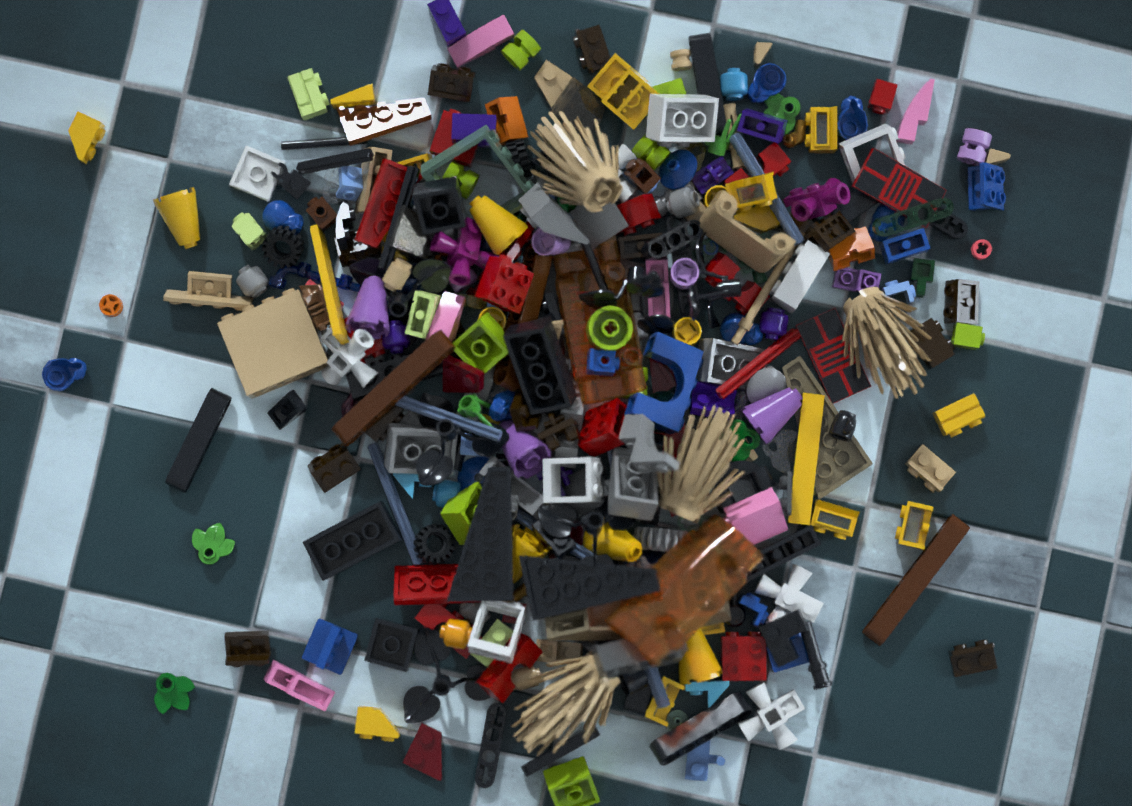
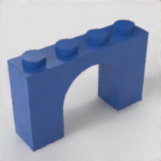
(684, 363)

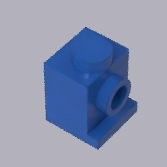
(596, 367)

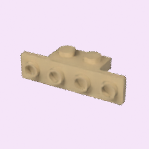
(208, 290)

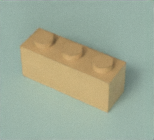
(369, 174)

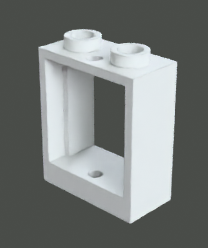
(846, 147)
(552, 480)
(490, 649)

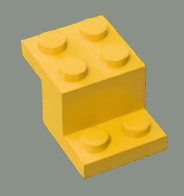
(623, 90)

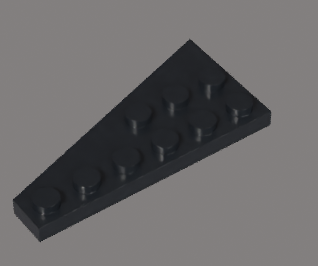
(487, 555)
(571, 586)

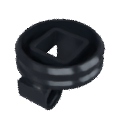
(758, 477)

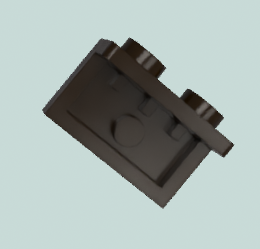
(333, 467)
(247, 648)

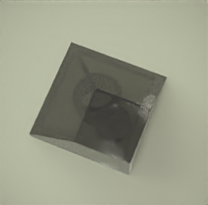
(580, 102)
(409, 239)

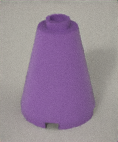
(370, 309)
(772, 412)
(524, 451)

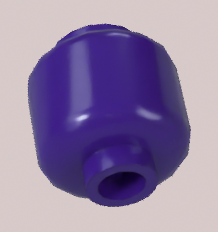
(773, 323)
(396, 339)

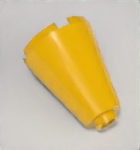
(181, 216)
(496, 223)
(525, 543)
(614, 543)
(698, 661)

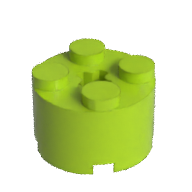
(617, 319)

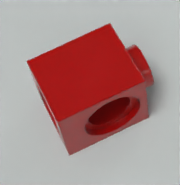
(882, 96)

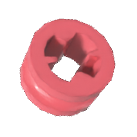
(975, 246)

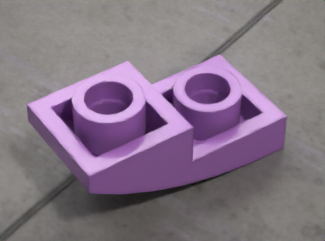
(855, 280)

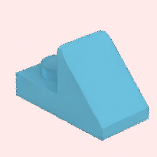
(408, 482)
(713, 688)

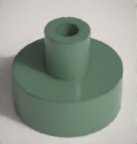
(673, 716)

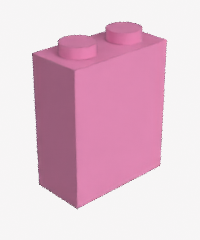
(757, 516)

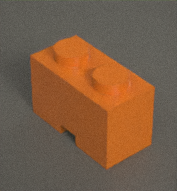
(509, 118)
(855, 247)

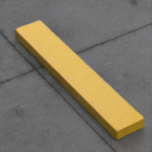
(329, 284)
(806, 458)

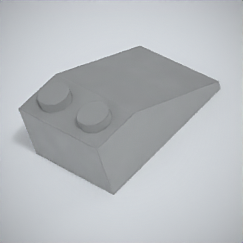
(549, 215)
(723, 360)
(408, 442)
(630, 491)

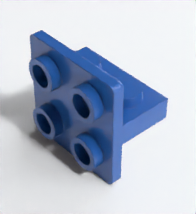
(986, 187)
(329, 646)

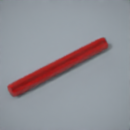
(758, 363)

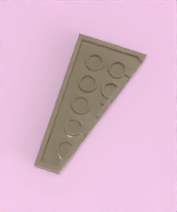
(836, 458)

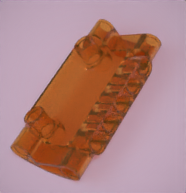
(576, 276)
(695, 583)

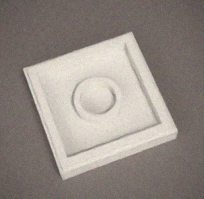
(254, 174)

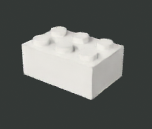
(682, 118)
(798, 276)

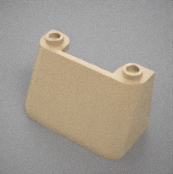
(739, 240)

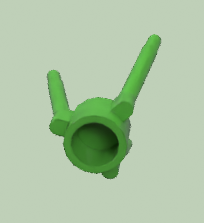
(721, 142)
(470, 406)

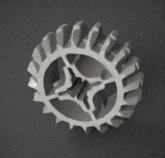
(657, 538)

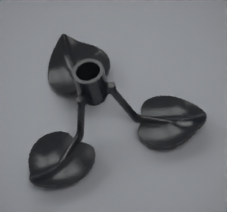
(431, 273)
(642, 285)
(726, 288)
(435, 467)
(560, 517)
(418, 701)

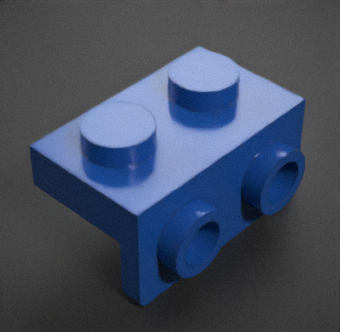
(752, 602)

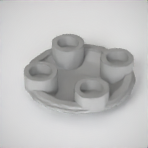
(765, 383)

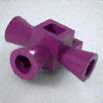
(817, 199)
(462, 251)

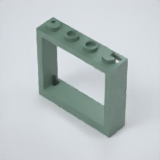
(429, 173)

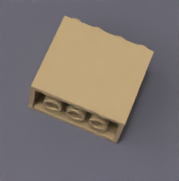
(273, 343)

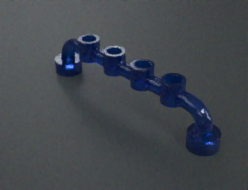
(304, 271)

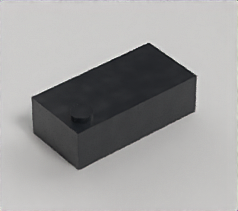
(540, 365)
(352, 540)

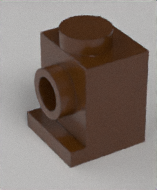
(647, 177)
(325, 220)

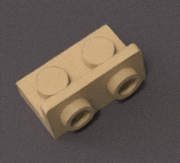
(929, 468)

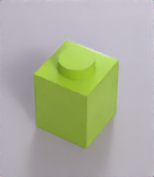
(967, 336)

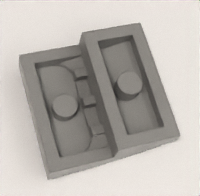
(600, 225)

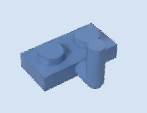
(698, 760)

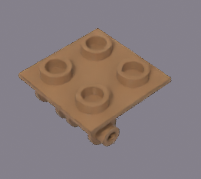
(315, 300)

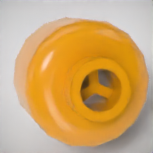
(456, 633)

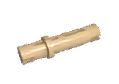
(730, 112)

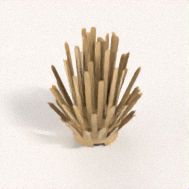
(591, 180)
(882, 342)
(701, 465)
(575, 698)

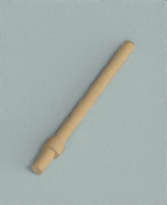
(746, 323)

